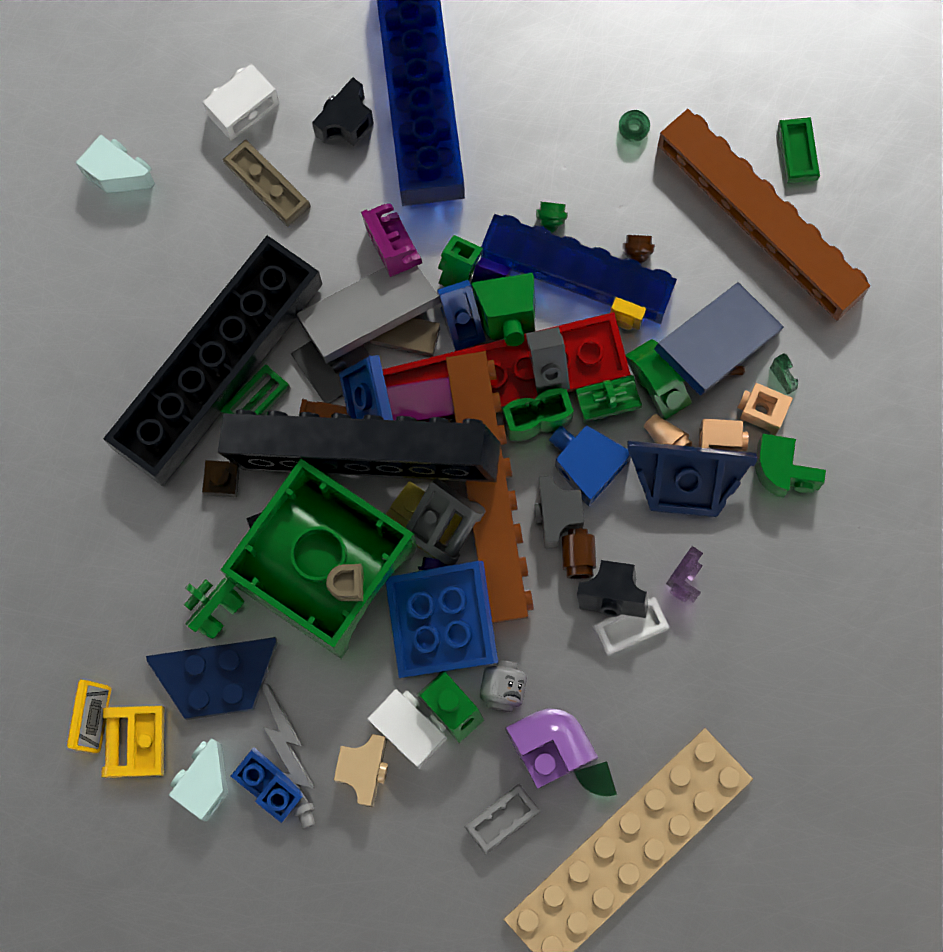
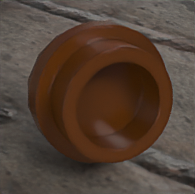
(638, 247)

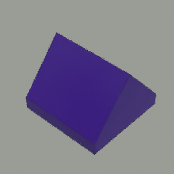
(488, 269)

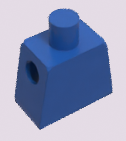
(588, 460)

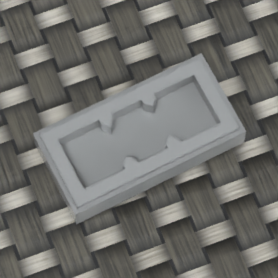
(502, 819)

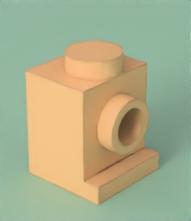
(774, 403)
(723, 435)

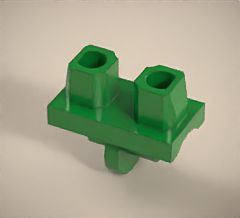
(608, 398)
(202, 618)

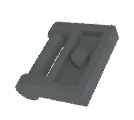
(434, 516)

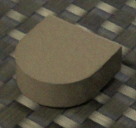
(346, 582)

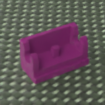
(390, 239)
(421, 399)

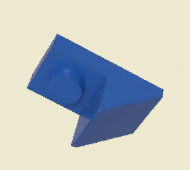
(461, 315)

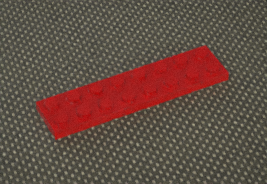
(591, 350)

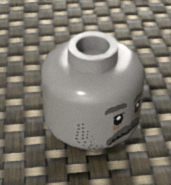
(503, 686)

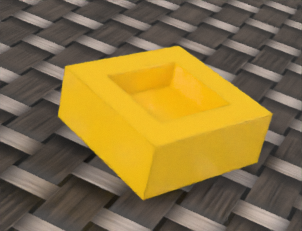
(628, 314)

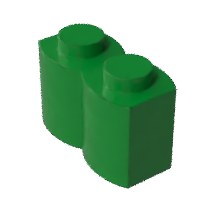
(545, 413)

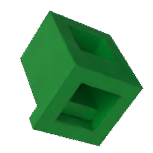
(458, 261)

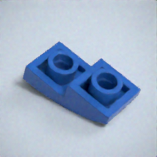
(267, 783)

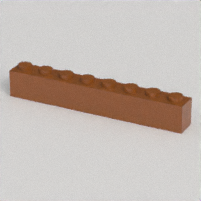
(763, 214)
(495, 534)

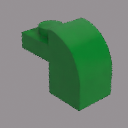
(659, 379)
(777, 471)

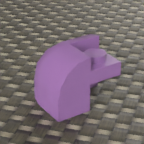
(551, 744)

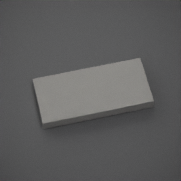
(366, 310)

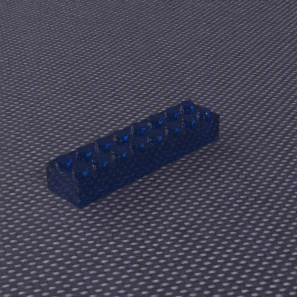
(421, 101)

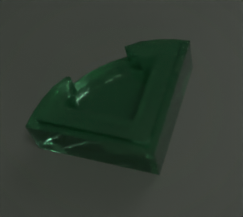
(780, 368)
(597, 779)

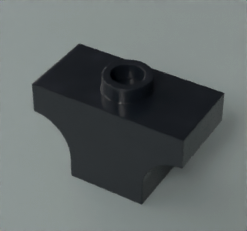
(344, 115)
(613, 591)

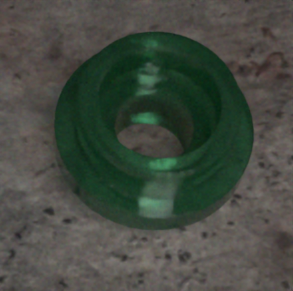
(634, 117)

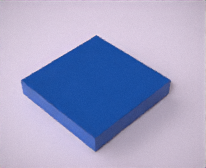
(365, 389)

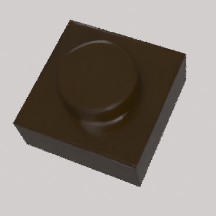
(220, 478)

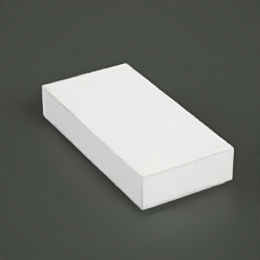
(626, 630)

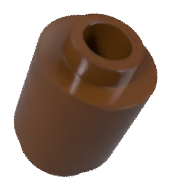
(579, 554)

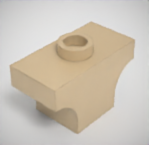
(363, 768)

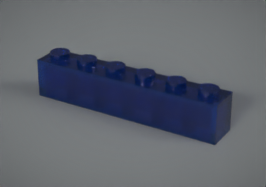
(577, 267)

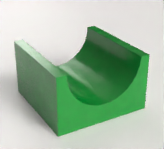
(297, 543)

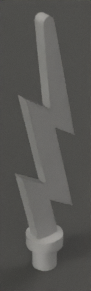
(281, 743)

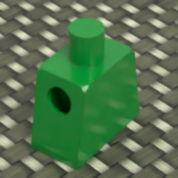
(506, 307)
(451, 706)

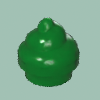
(551, 215)

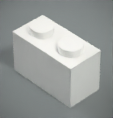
(240, 101)
(408, 728)

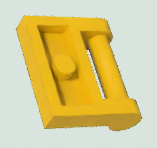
(144, 741)

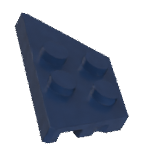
(688, 477)
(215, 677)

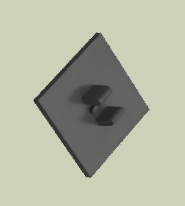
(325, 376)

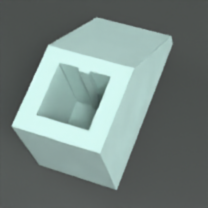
(112, 169)
(204, 782)

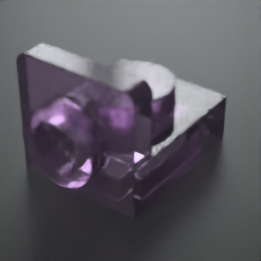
(688, 569)

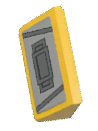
(87, 718)

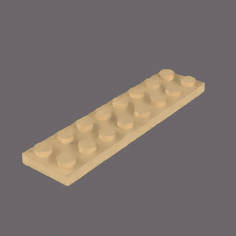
(629, 847)

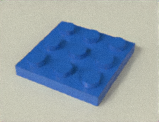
(441, 619)

